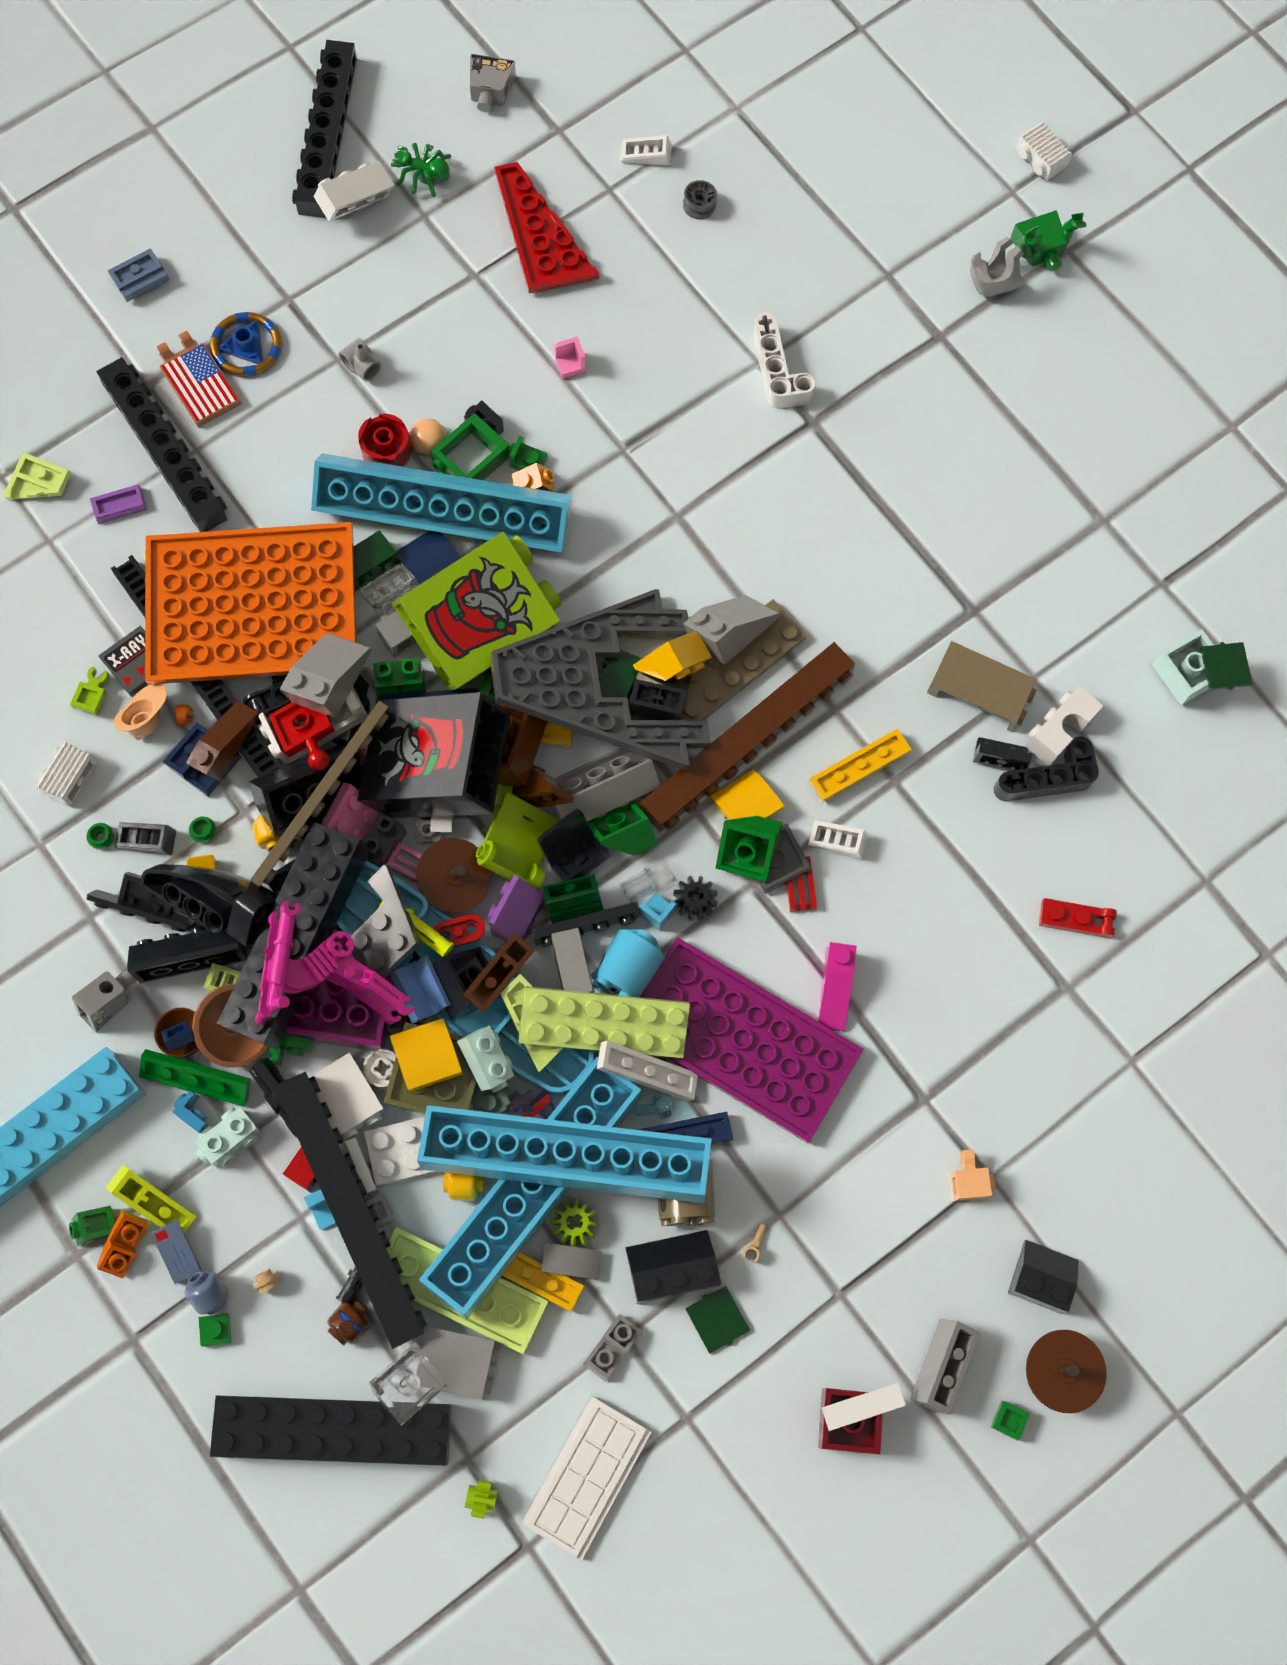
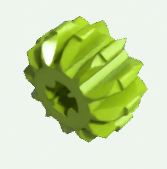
(576, 1232)

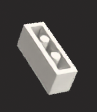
(353, 190)

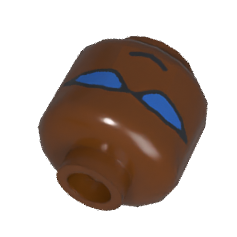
(348, 1323)

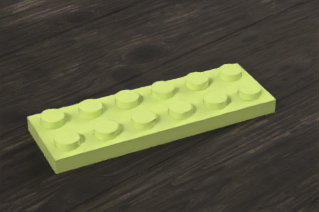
(589, 1018)
(504, 1315)

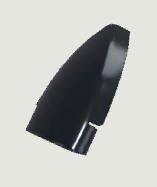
(213, 898)

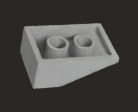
(730, 625)
(325, 674)

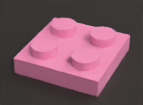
(350, 815)

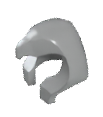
(998, 274)

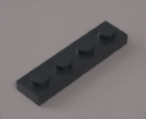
(596, 921)

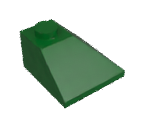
(624, 830)
(749, 846)

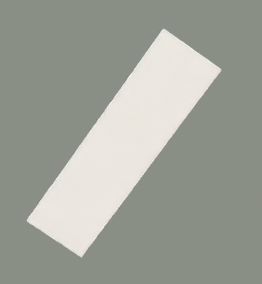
(863, 1406)

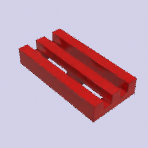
(811, 891)

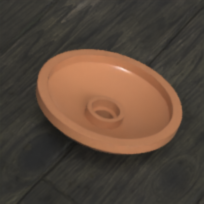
(215, 1041)

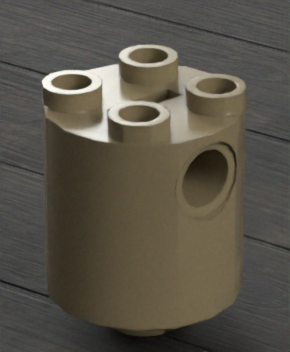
(689, 1213)

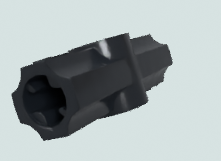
(267, 1077)

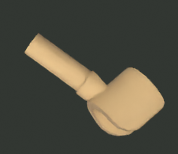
(756, 1242)

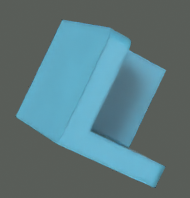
(657, 911)
(320, 1209)

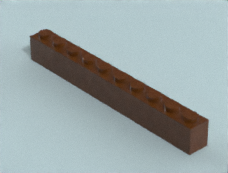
(747, 737)

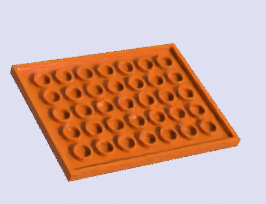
(245, 600)

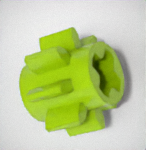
(481, 1499)

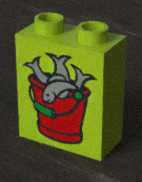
(478, 608)

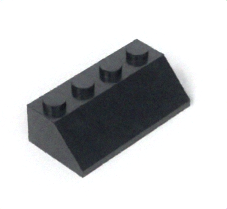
(287, 789)
(182, 954)

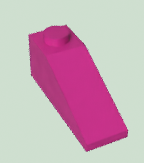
(837, 985)

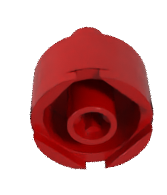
(385, 440)

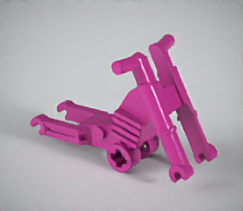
(328, 962)

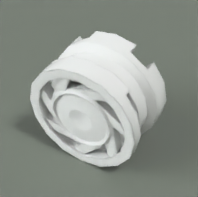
(378, 1068)

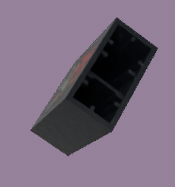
(435, 757)

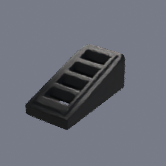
(162, 840)

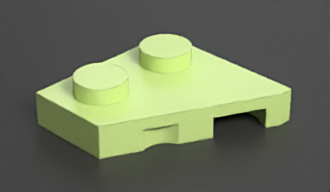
(36, 479)

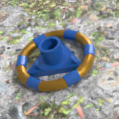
(245, 344)

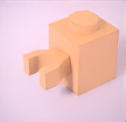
(971, 1182)

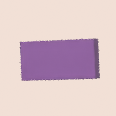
(118, 504)

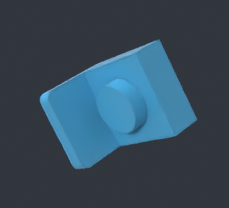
(193, 1118)

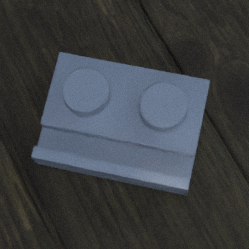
(138, 275)

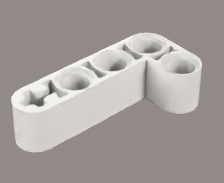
(776, 360)

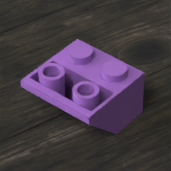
(515, 910)

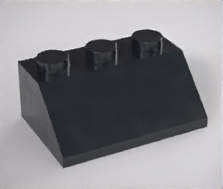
(673, 1266)

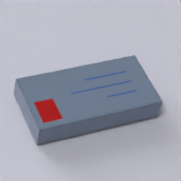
(176, 1251)

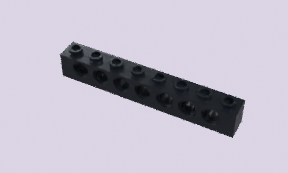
(326, 124)
(120, 375)

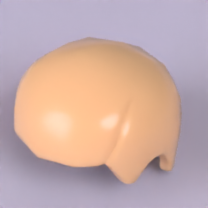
(426, 435)

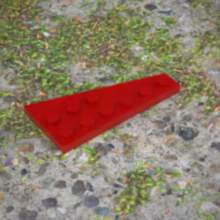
(541, 239)

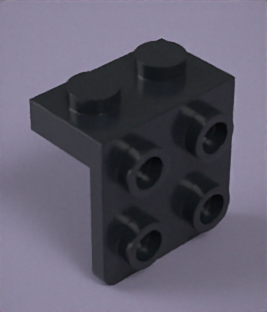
(572, 847)

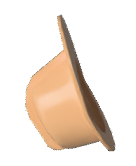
(142, 712)

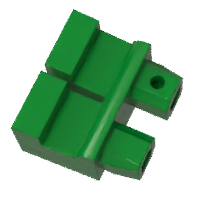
(392, 674)

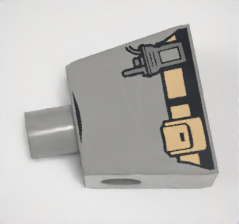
(490, 80)
(103, 998)

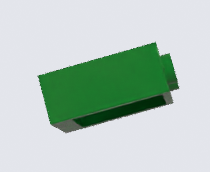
(486, 435)

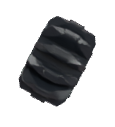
(704, 903)

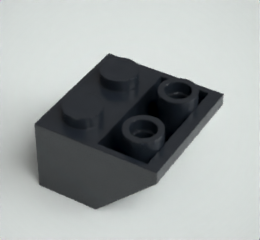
(658, 698)

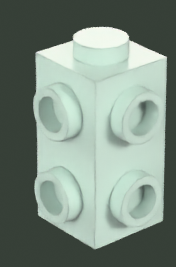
(486, 1059)
(226, 1138)

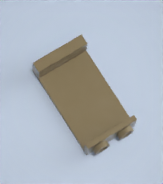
(984, 683)

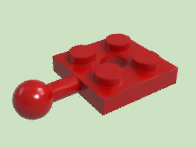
(298, 738)

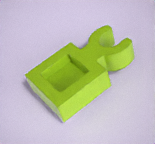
(90, 695)

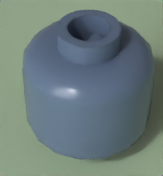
(206, 1292)

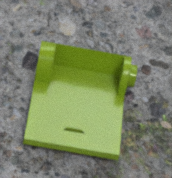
(512, 841)

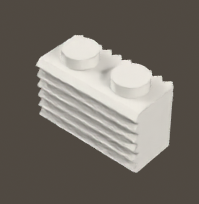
(1044, 151)
(66, 773)

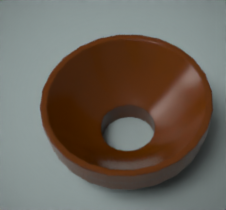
(168, 1020)

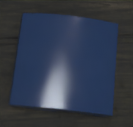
(427, 555)
(179, 755)

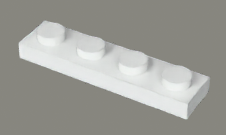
(647, 1071)

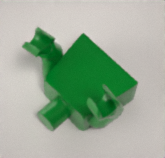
(1044, 238)

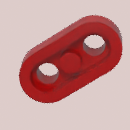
(457, 929)

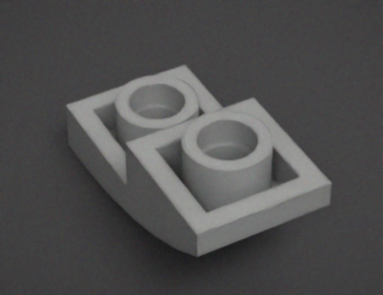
(571, 1261)
(612, 1347)

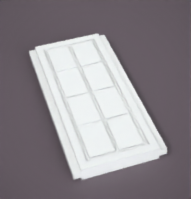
(586, 1478)

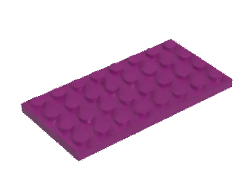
(754, 1042)

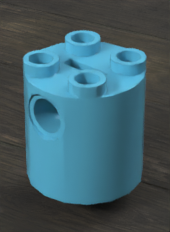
(628, 963)

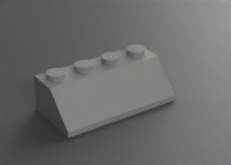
(607, 783)

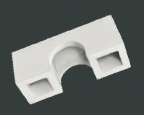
(1076, 711)

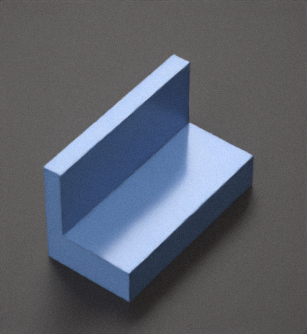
(423, 987)

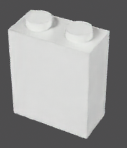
(348, 1097)

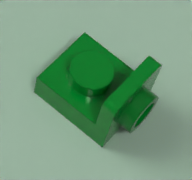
(524, 455)
(294, 1045)
(91, 1224)

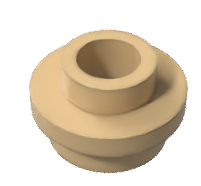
(266, 1280)

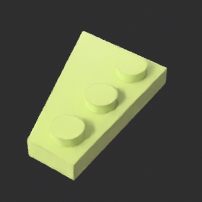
(513, 1000)

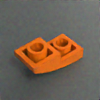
(121, 1244)

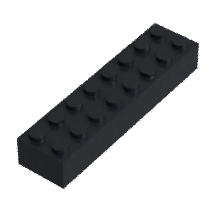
(321, 885)
(328, 1431)

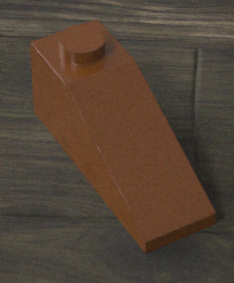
(222, 741)
(542, 790)
(498, 972)

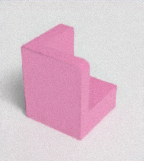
(570, 358)

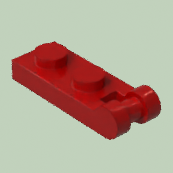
(1077, 918)

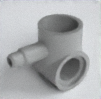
(359, 359)

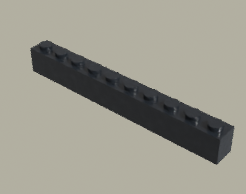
(349, 1209)

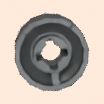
(699, 190)

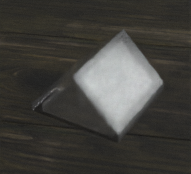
(407, 1384)

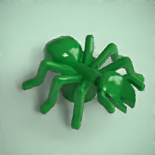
(428, 168)

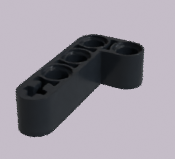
(1044, 775)

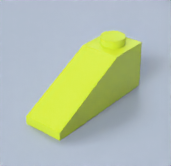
(148, 1199)

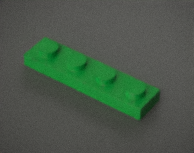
(194, 1077)

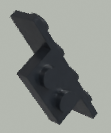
(138, 901)

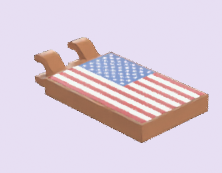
(197, 381)

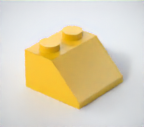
(676, 658)

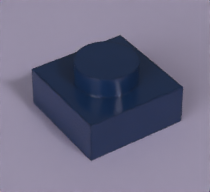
(178, 1036)

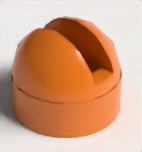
(180, 713)

